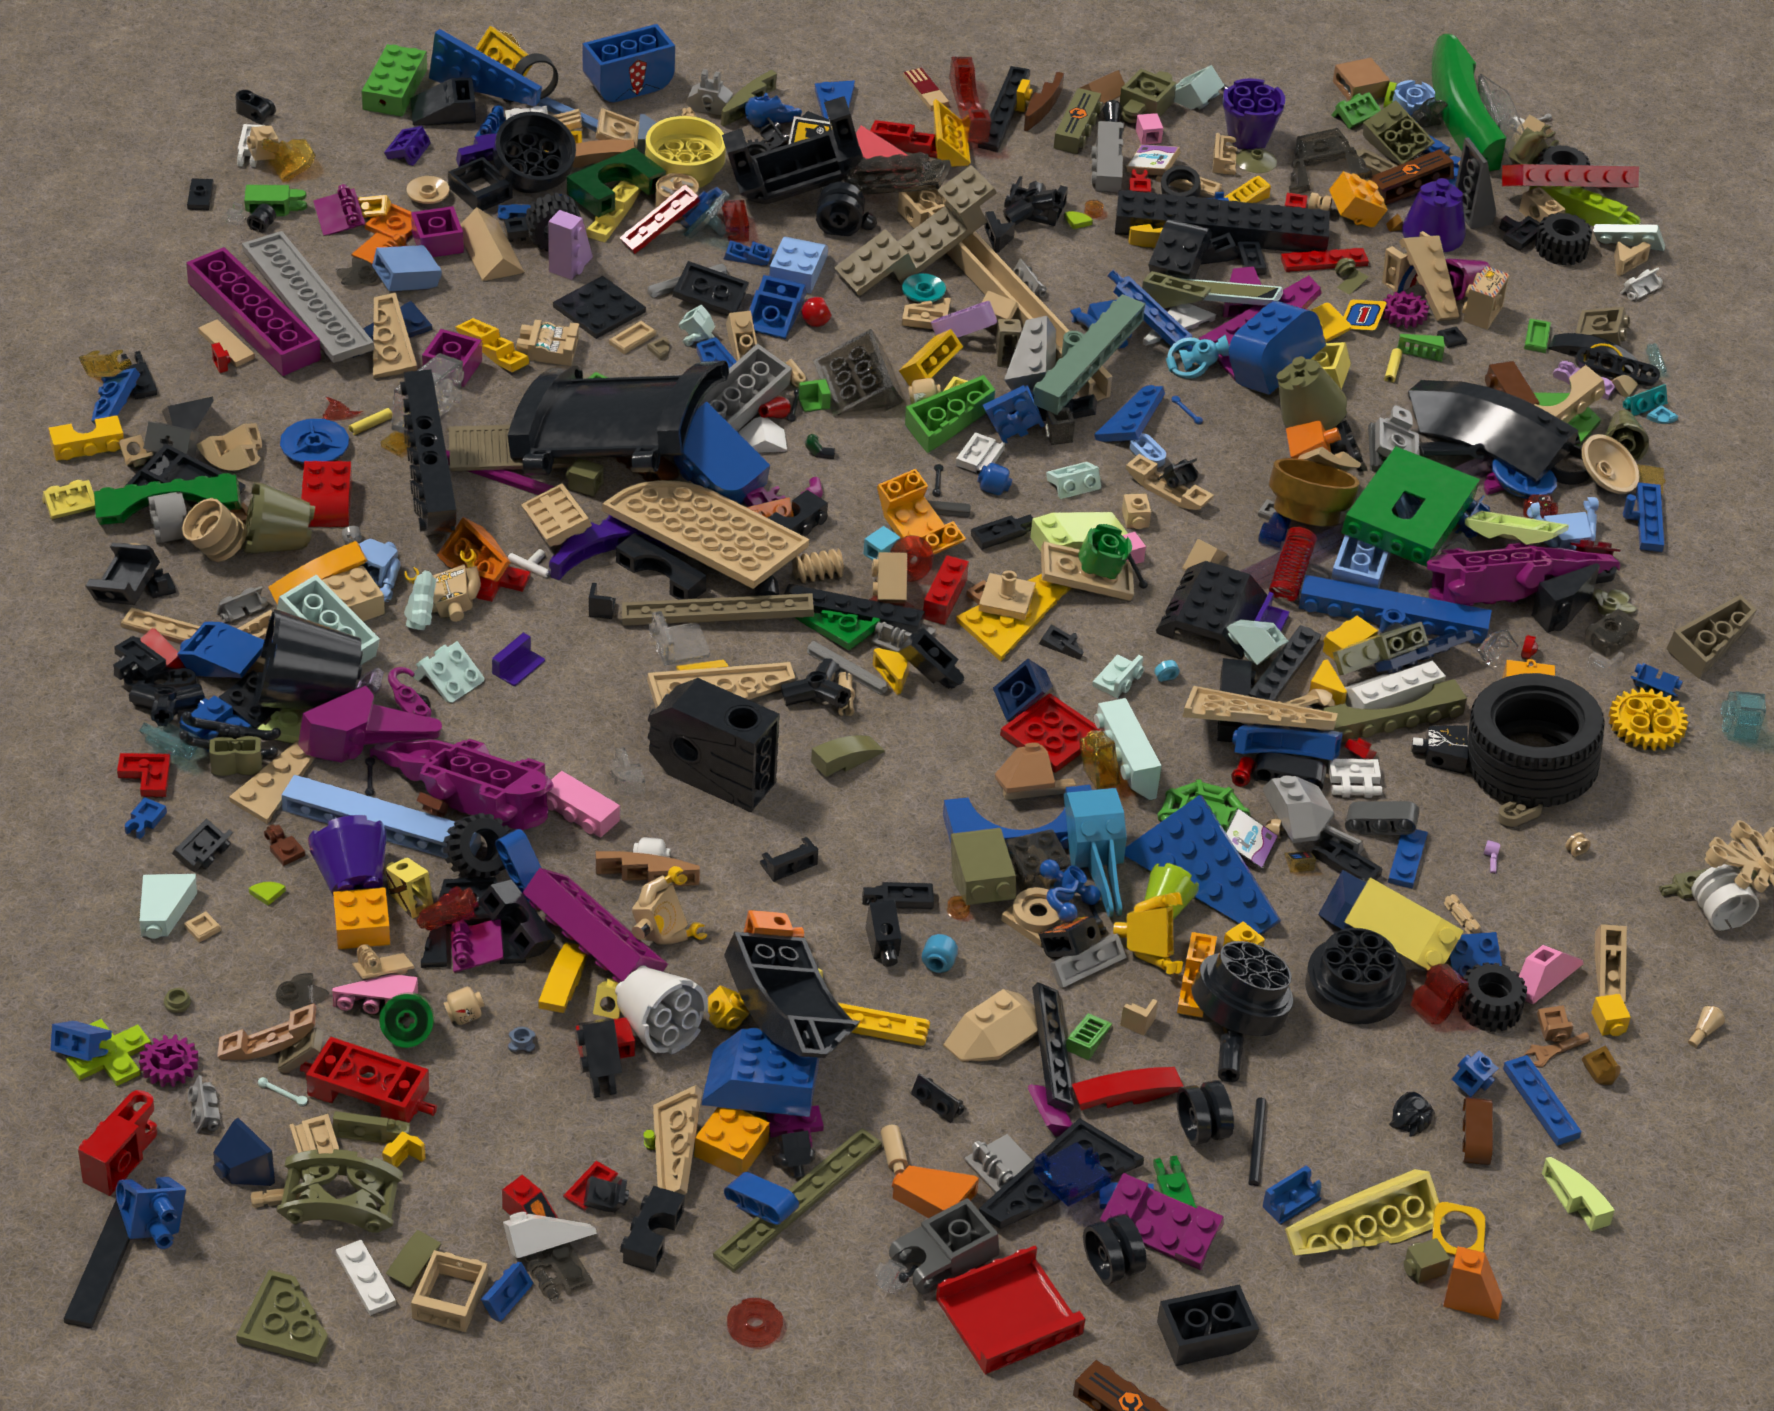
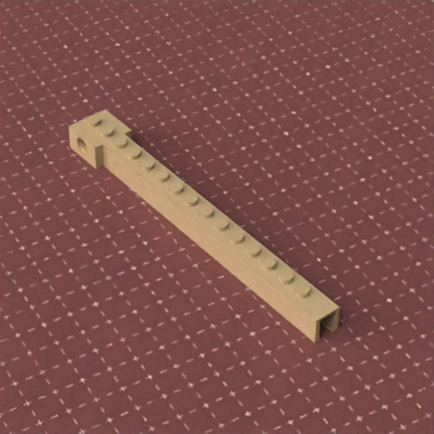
(994, 275)

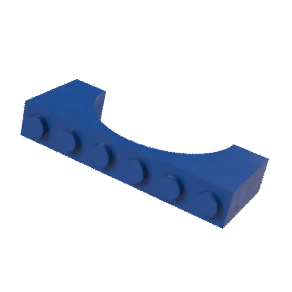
(962, 817)

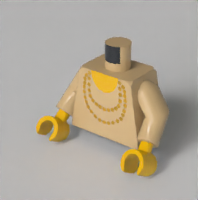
(660, 913)

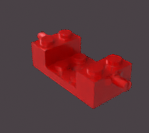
(395, 1087)

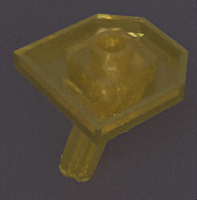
(290, 157)

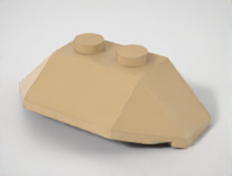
(993, 1028)

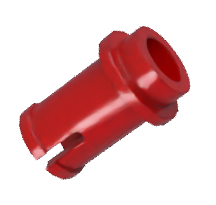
(1241, 775)

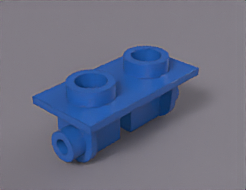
(1474, 507)
(1647, 677)

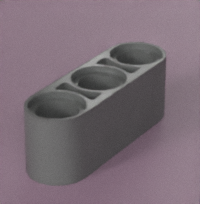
(1382, 817)

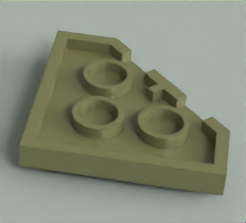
(283, 1320)

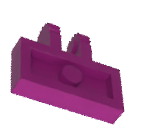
(786, 1124)

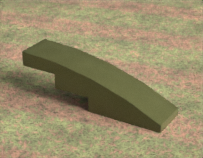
(758, 87)

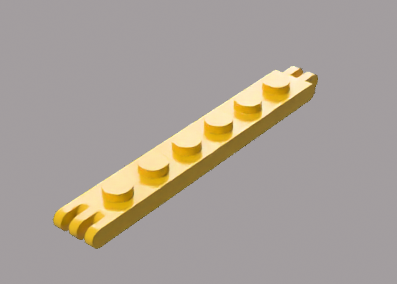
(888, 1025)

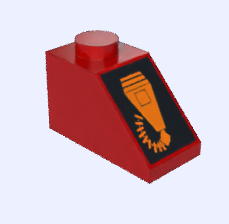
(525, 1197)

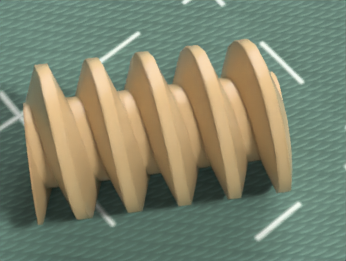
(818, 565)

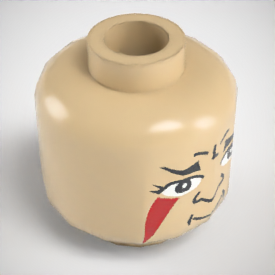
(464, 1005)

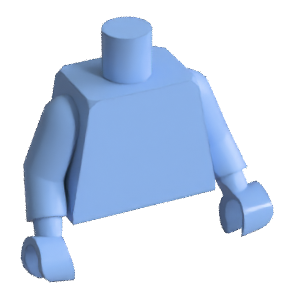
(1580, 524)
(381, 564)

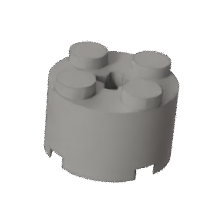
(167, 515)

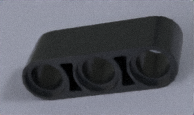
(1276, 765)

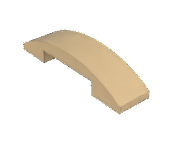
(1146, 474)

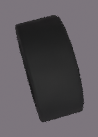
(1185, 173)

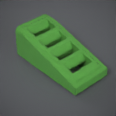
(1434, 345)
(1084, 1049)

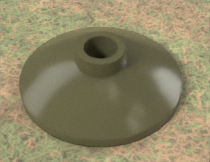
(1256, 160)

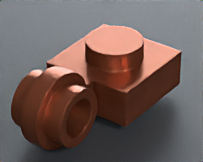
(432, 805)
(283, 849)

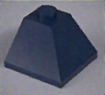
(1022, 688)
(1342, 899)
(243, 1157)

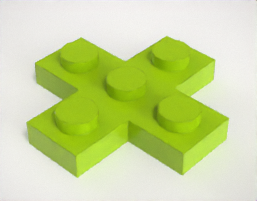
(117, 1061)

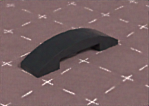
(1574, 342)

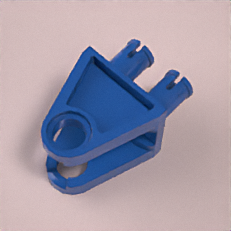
(151, 1211)

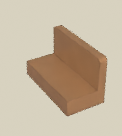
(1108, 86)

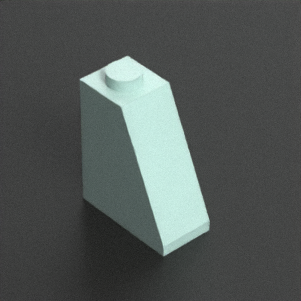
(164, 902)

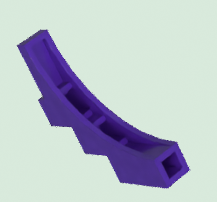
(595, 541)

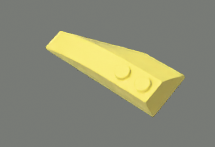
(1375, 1215)

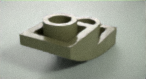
(413, 1259)

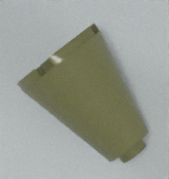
(1629, 433)

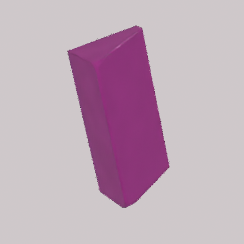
(1054, 1118)

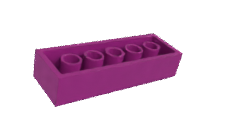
(590, 925)

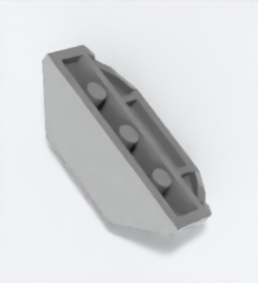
(1299, 807)

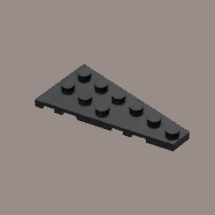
(1028, 1194)

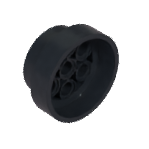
(541, 134)
(1356, 977)
(1244, 989)

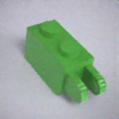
(279, 197)

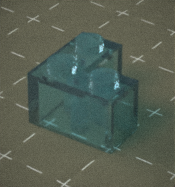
(1743, 716)

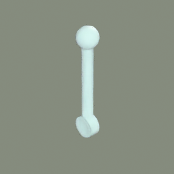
(301, 1100)

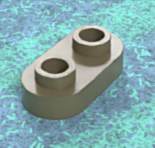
(1514, 815)

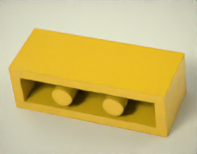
(931, 357)

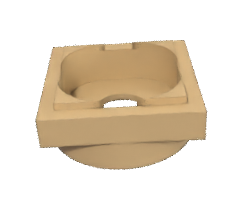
(1024, 922)

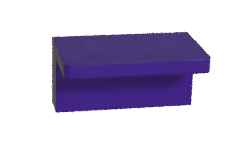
(1272, 614)
(516, 661)

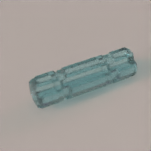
(1656, 358)

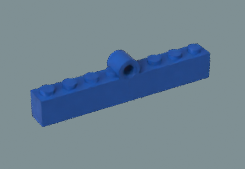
(1387, 607)

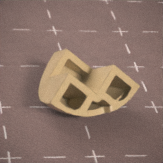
(233, 450)

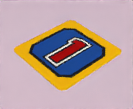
(1364, 314)

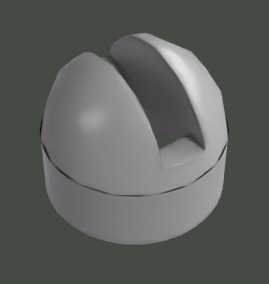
(352, 531)

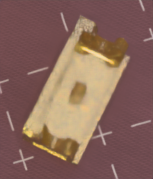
(103, 364)

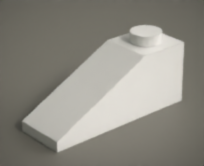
(537, 1233)

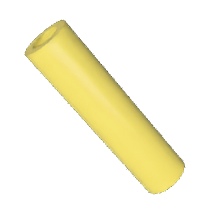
(1393, 364)
(370, 421)

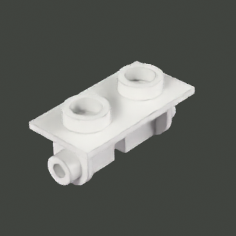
(1646, 280)

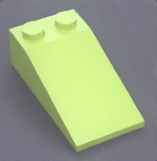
(1069, 528)

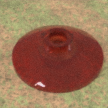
(918, 547)

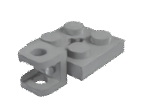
(1396, 432)

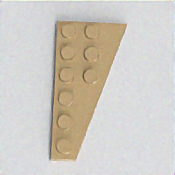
(745, 681)
(1227, 706)

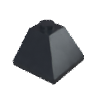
(187, 414)

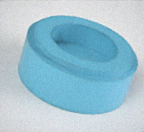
(1167, 670)

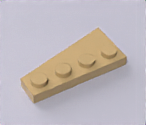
(1430, 264)
(391, 341)
(263, 792)
(675, 1138)

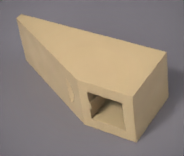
(741, 333)

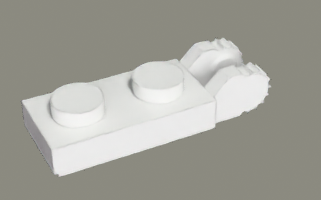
(243, 147)

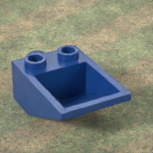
(220, 651)

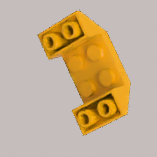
(912, 514)

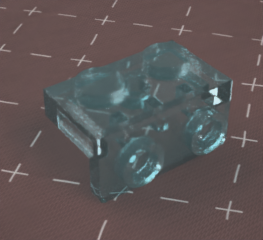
(168, 739)

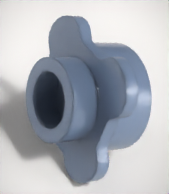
(521, 1033)

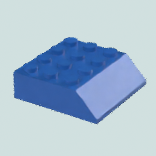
(760, 1076)

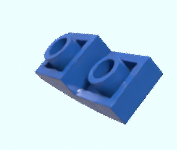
(757, 254)

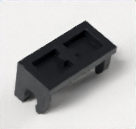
(790, 862)

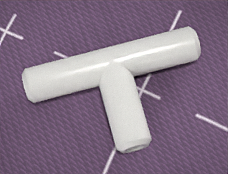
(531, 563)

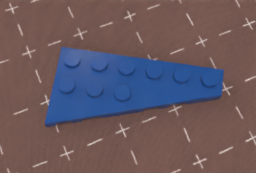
(458, 60)

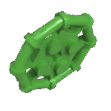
(1213, 795)

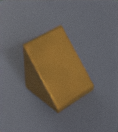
(1395, 223)

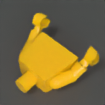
(1151, 931)

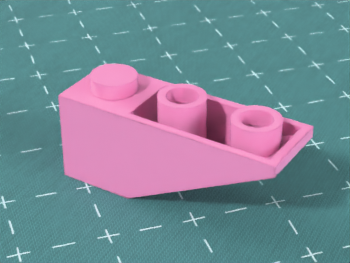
(373, 991)

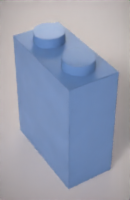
(406, 268)

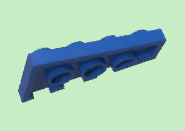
(1133, 416)

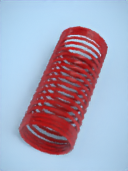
(1297, 542)

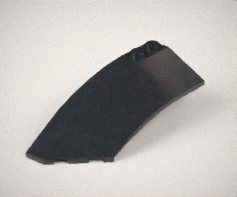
(1506, 425)

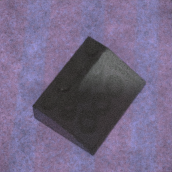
(859, 377)

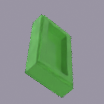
(1537, 335)

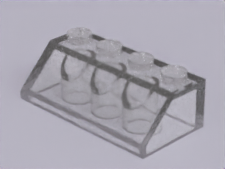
(1501, 109)

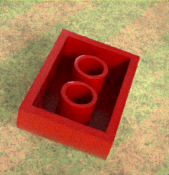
(329, 489)

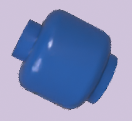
(994, 479)

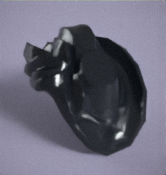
(1412, 1113)

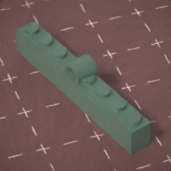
(1087, 353)

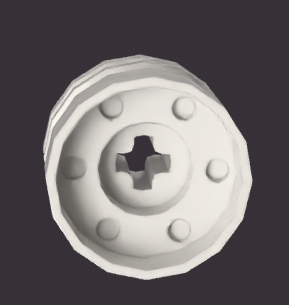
(1723, 898)

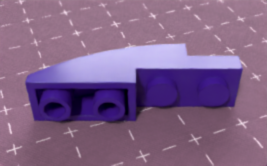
(481, 147)

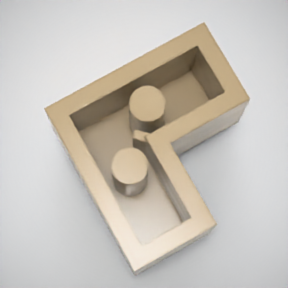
(891, 577)

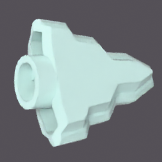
(421, 601)

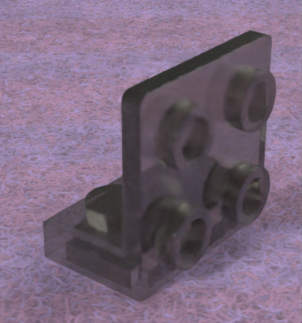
(1030, 851)

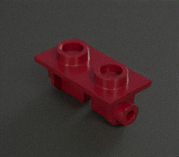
(1589, 547)

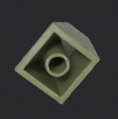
(982, 866)

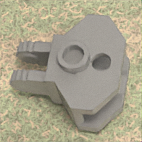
(709, 94)

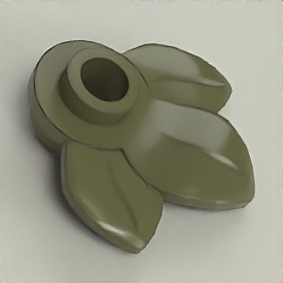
(1612, 601)

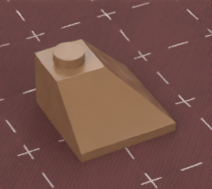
(1026, 770)

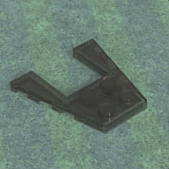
(1322, 148)

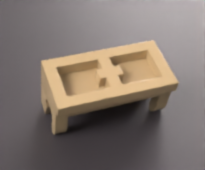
(1224, 156)

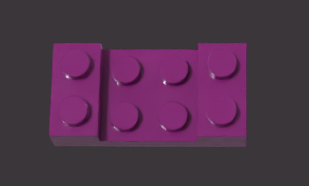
(1164, 1221)

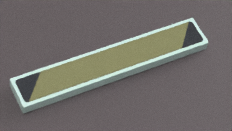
(1240, 292)

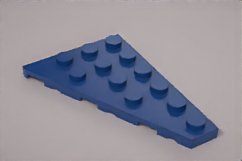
(1201, 846)

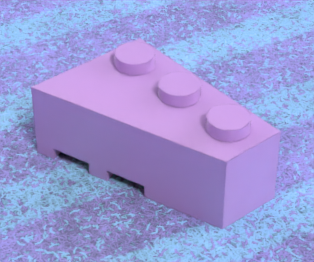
(568, 245)

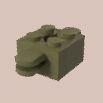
(1147, 94)

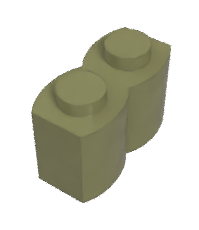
(235, 755)

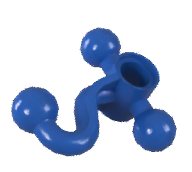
(1065, 887)

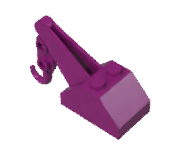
(348, 722)

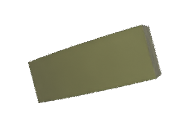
(844, 753)

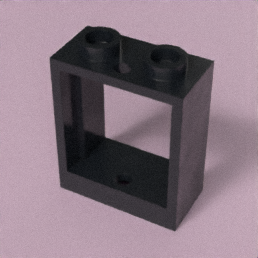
(498, 191)

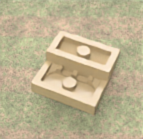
(1341, 460)

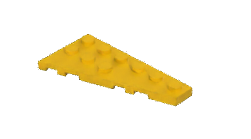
(1002, 633)

